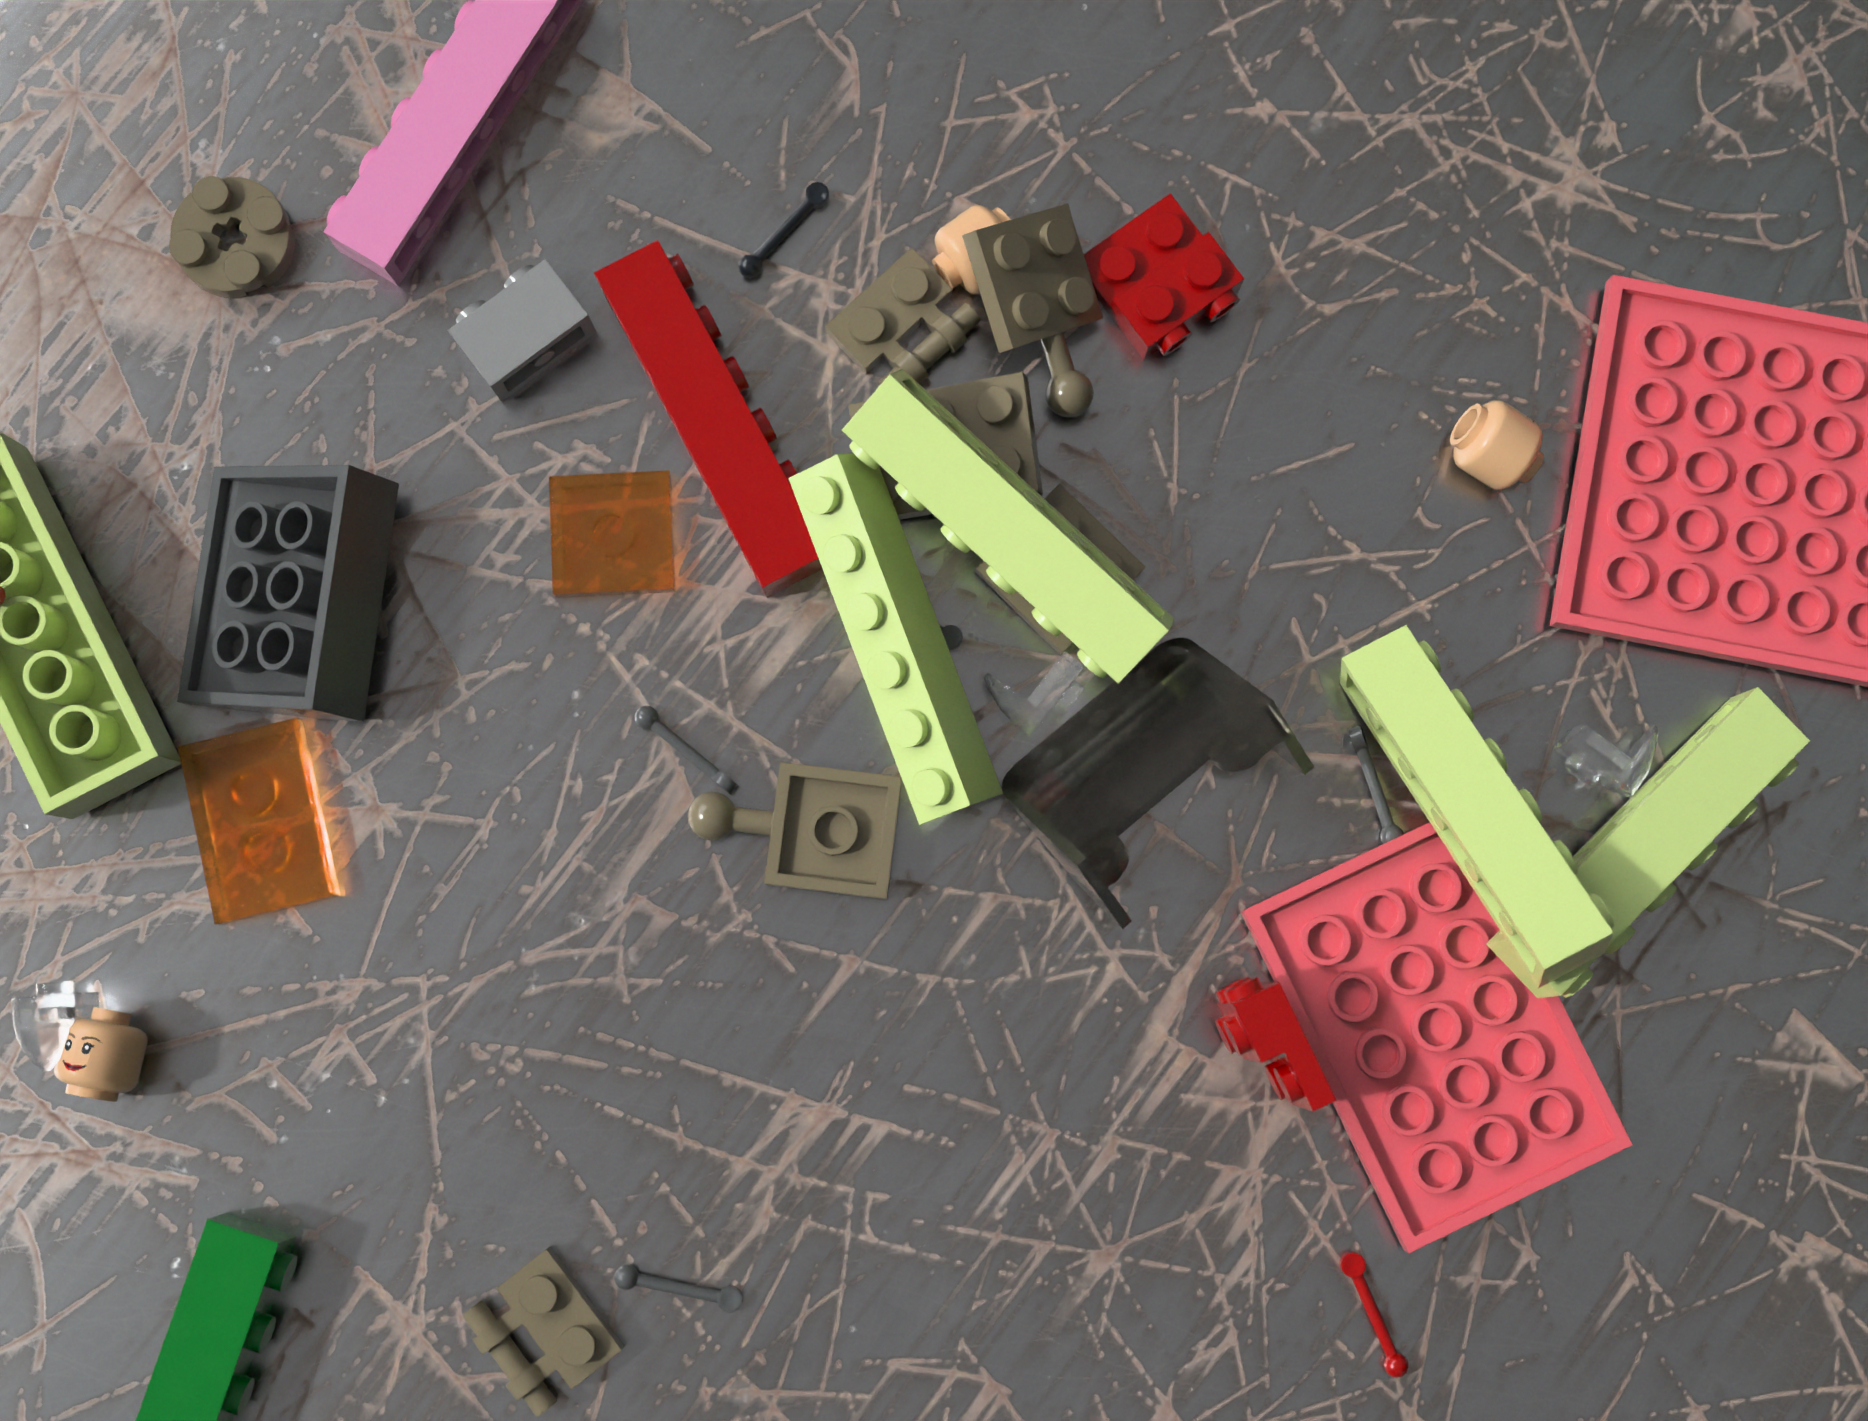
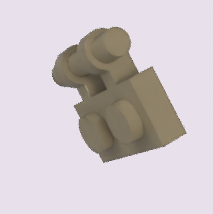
(894, 308)
(560, 1321)

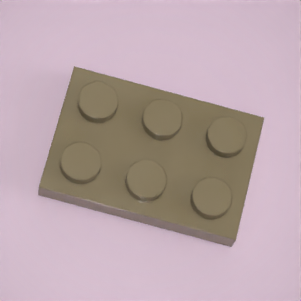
(996, 413)

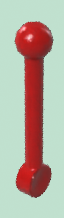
(1353, 1266)

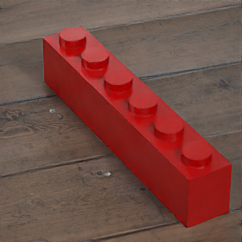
(711, 414)

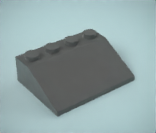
(289, 590)

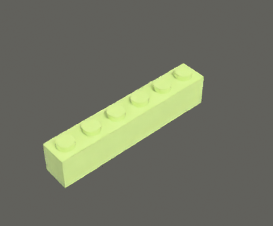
(1007, 526)
(895, 636)
(1476, 807)
(1676, 819)

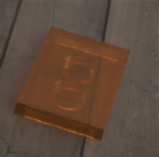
(259, 821)

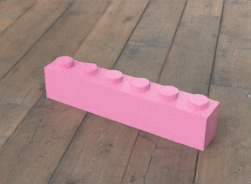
(443, 131)

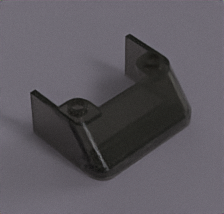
(1134, 750)

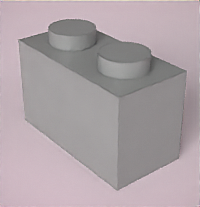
(522, 329)

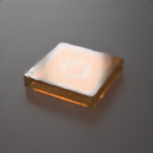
(612, 534)

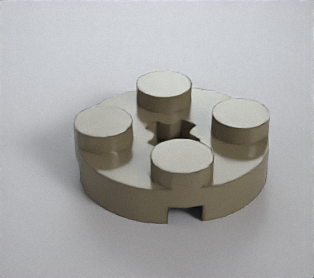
(218, 206)

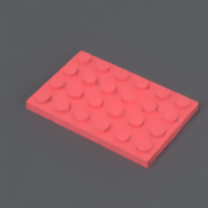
(1432, 1046)

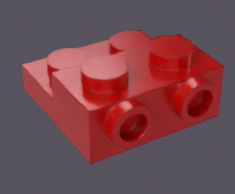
(1162, 278)
(1264, 1027)

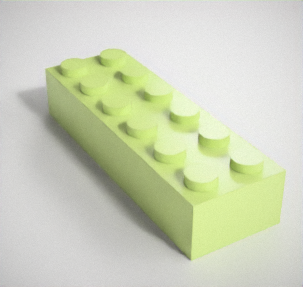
(65, 674)

